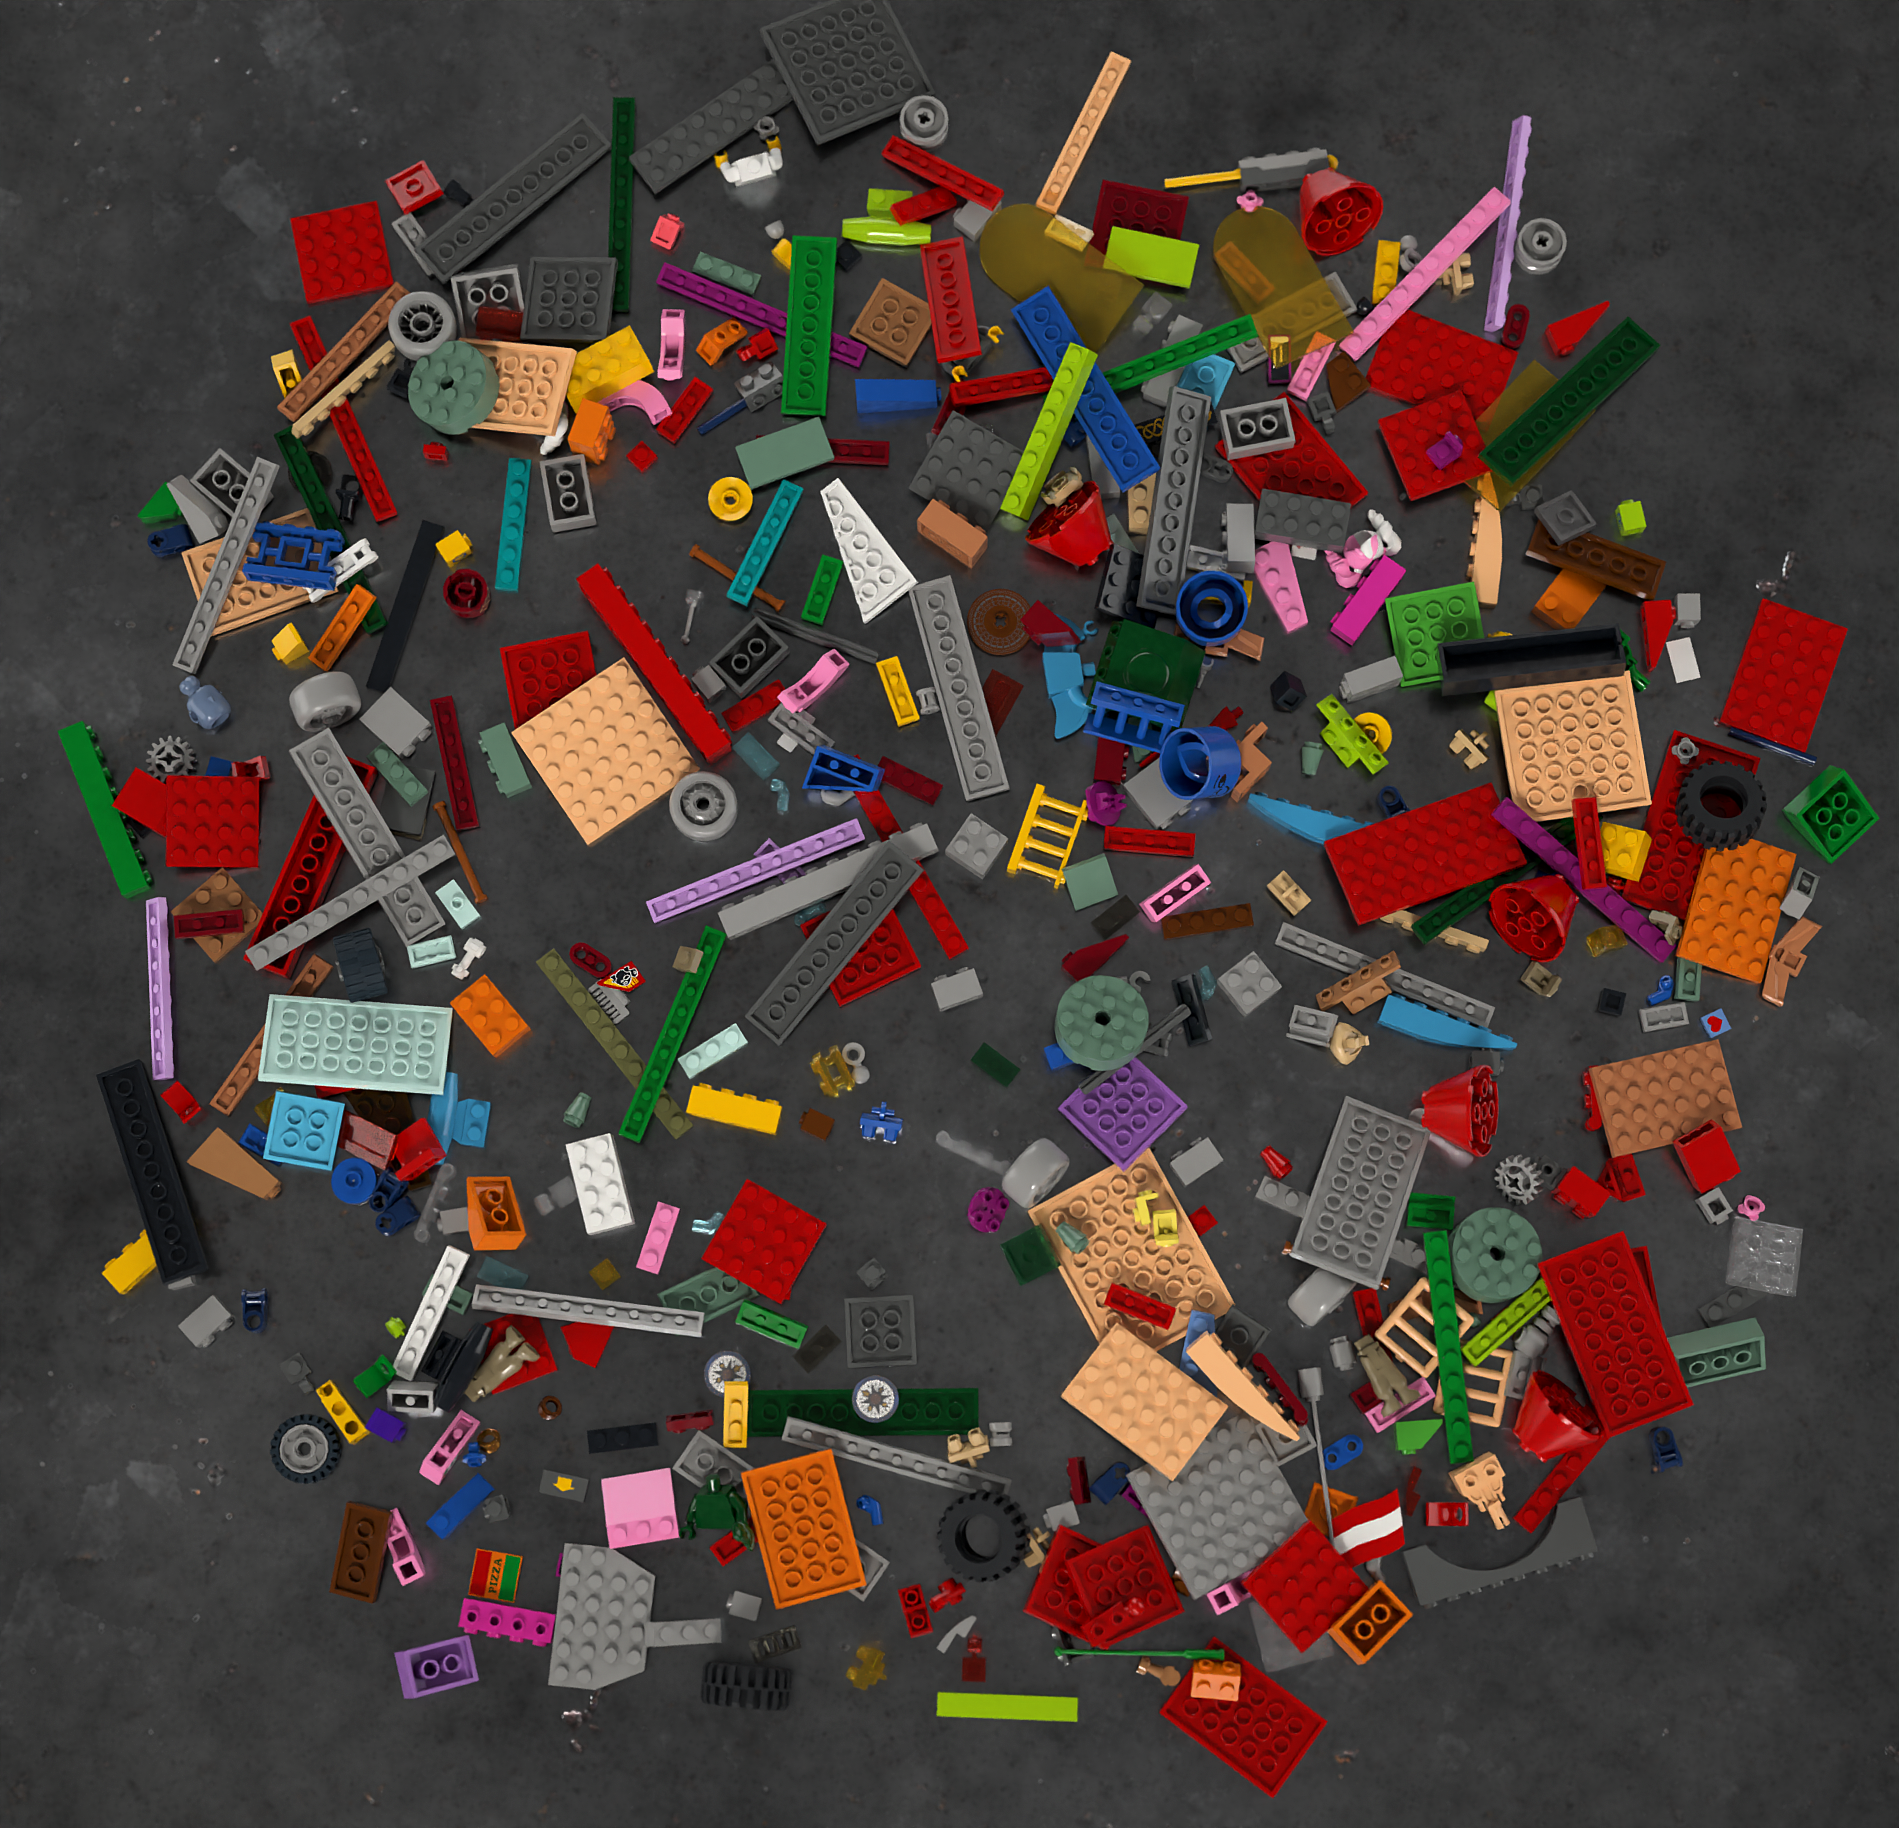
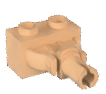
(1481, 1482)

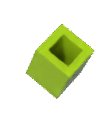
(1630, 517)

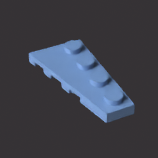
(1198, 1324)

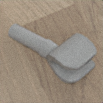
(1204, 668)

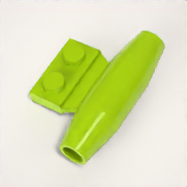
(882, 226)

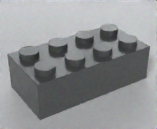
(1302, 520)

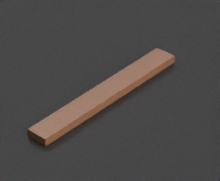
(341, 355)
(248, 1066)

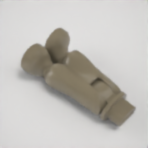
(501, 1364)
(1384, 1376)

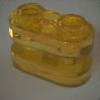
(820, 1065)

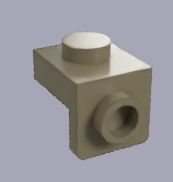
(1667, 922)
(687, 959)
(1540, 980)

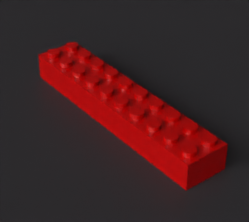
(651, 660)
(305, 875)

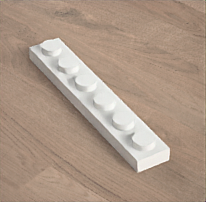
(430, 1312)

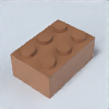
(952, 532)

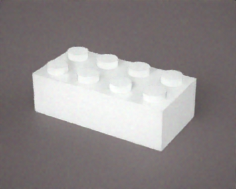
(600, 1184)

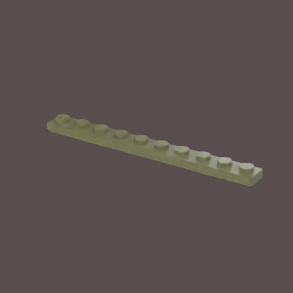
(610, 1038)

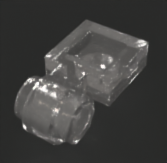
(1155, 309)
(562, 1193)

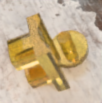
(870, 1670)

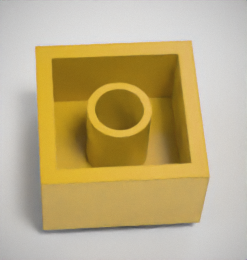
(1624, 850)

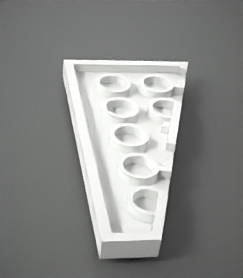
(870, 561)

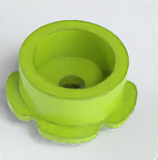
(395, 1327)

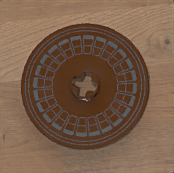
(982, 622)

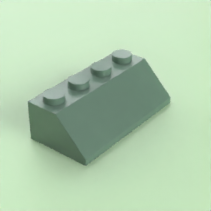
(1719, 1352)

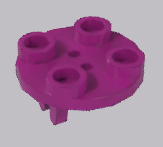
(1104, 803)
(992, 1215)

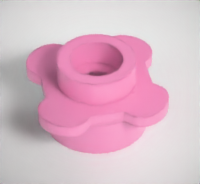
(1249, 200)
(1754, 1202)

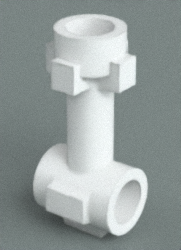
(474, 948)

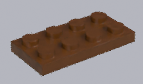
(361, 1552)

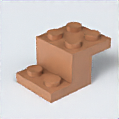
(1253, 761)

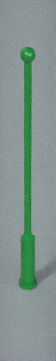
(1188, 1653)

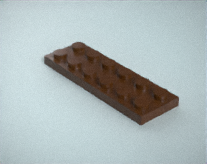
(1600, 561)

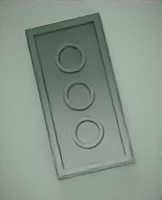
(784, 453)
(708, 1292)

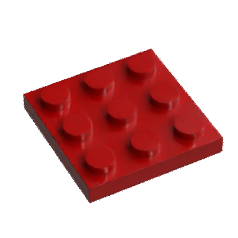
(534, 1334)

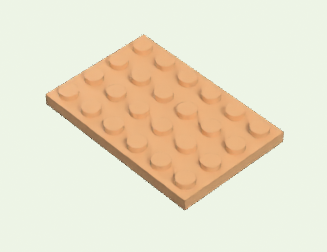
(530, 388)
(252, 599)
(1144, 1401)

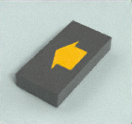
(563, 1485)

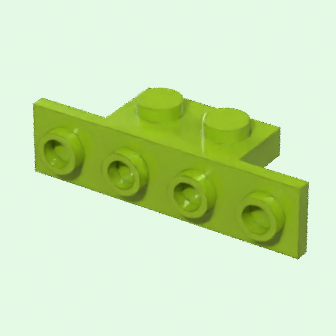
(1347, 737)

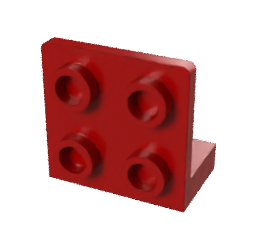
(417, 1150)

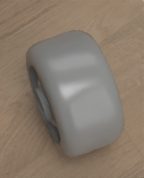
(414, 312)
(325, 701)
(706, 823)
(1035, 1173)
(1319, 1295)

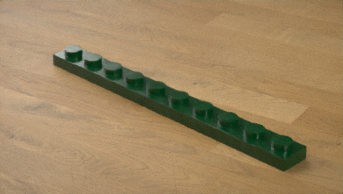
(622, 197)
(324, 513)
(1477, 894)

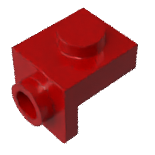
(252, 768)

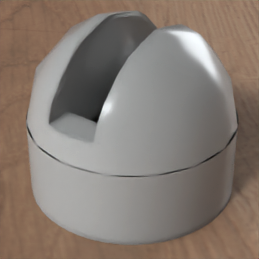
(775, 229)

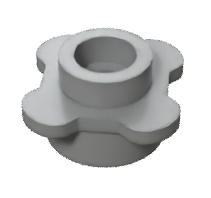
(765, 133)
(1689, 746)

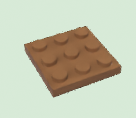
(893, 323)
(220, 894)

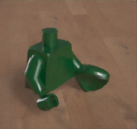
(719, 1508)

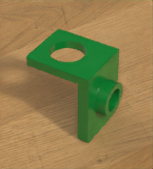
(375, 1377)

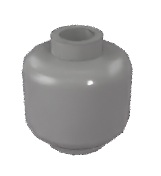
(1531, 1341)

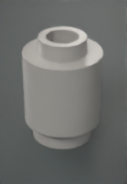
(1342, 1353)

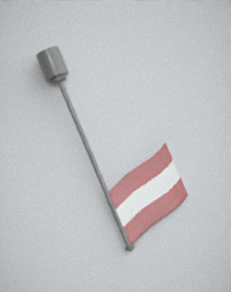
(1363, 1530)

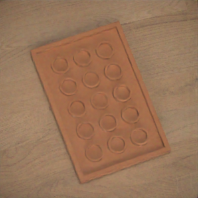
(1663, 1097)

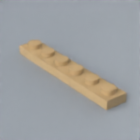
(338, 394)
(1451, 935)

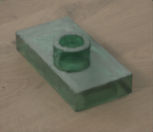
(995, 1065)

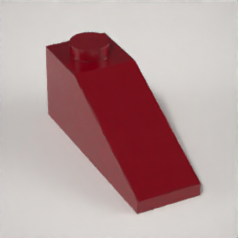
(1090, 959)

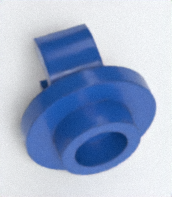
(474, 1457)

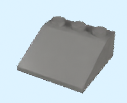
(486, 287)

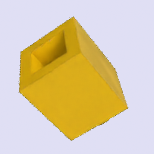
(454, 548)

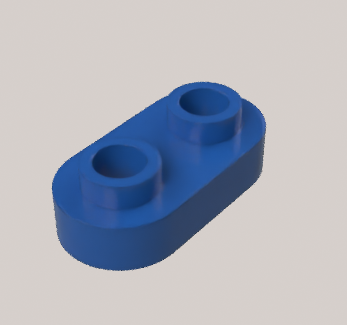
(1341, 1451)

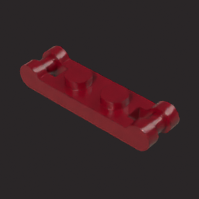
(1286, 1397)

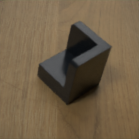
(1288, 691)

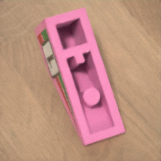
(449, 1447)

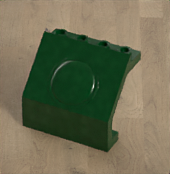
(1149, 664)

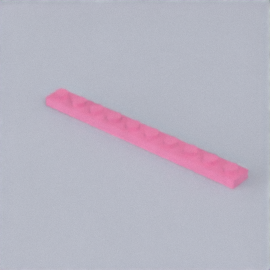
(1425, 274)

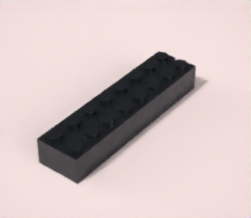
(1530, 659)

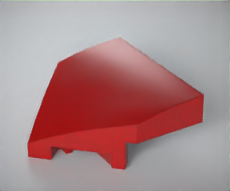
(1622, 1178)
(586, 1341)

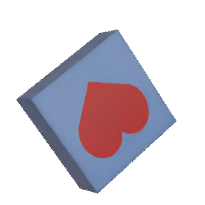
(1715, 1023)

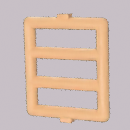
(1395, 1318)
(1498, 1399)

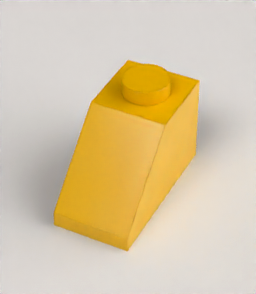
(286, 371)
(289, 644)

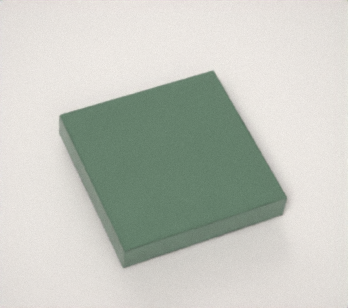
(1089, 881)

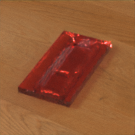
(1000, 696)
(367, 1140)

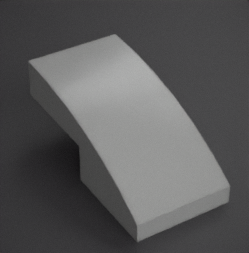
(961, 1628)

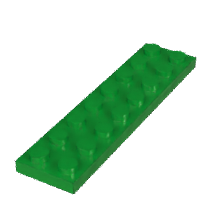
(809, 325)

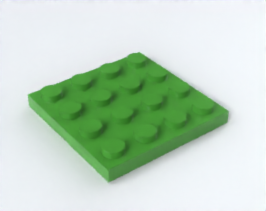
(1431, 618)

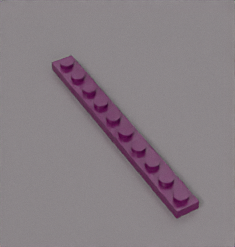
(748, 309)
(1567, 865)

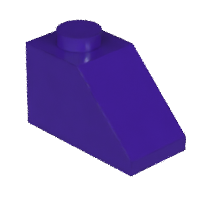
(386, 1425)

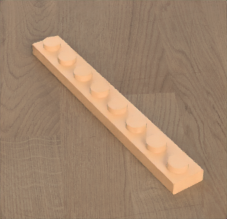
(1083, 133)

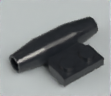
(455, 1363)

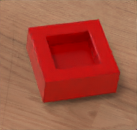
(435, 451)
(641, 456)
(1202, 1220)

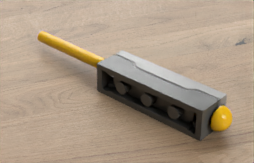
(1267, 172)

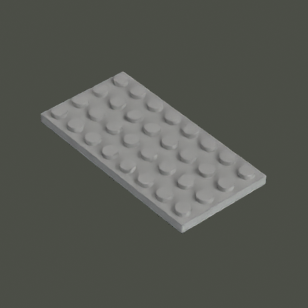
(1361, 1193)

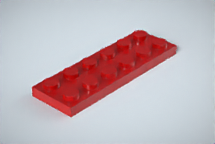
(950, 300)

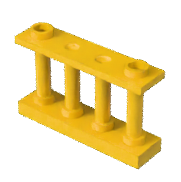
(1033, 819)

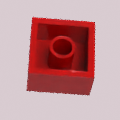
(1580, 1193)

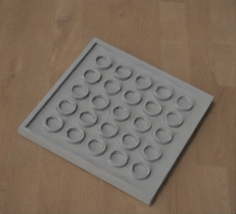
(1222, 1508)

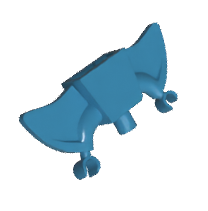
(1065, 682)

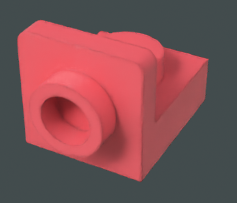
(667, 230)

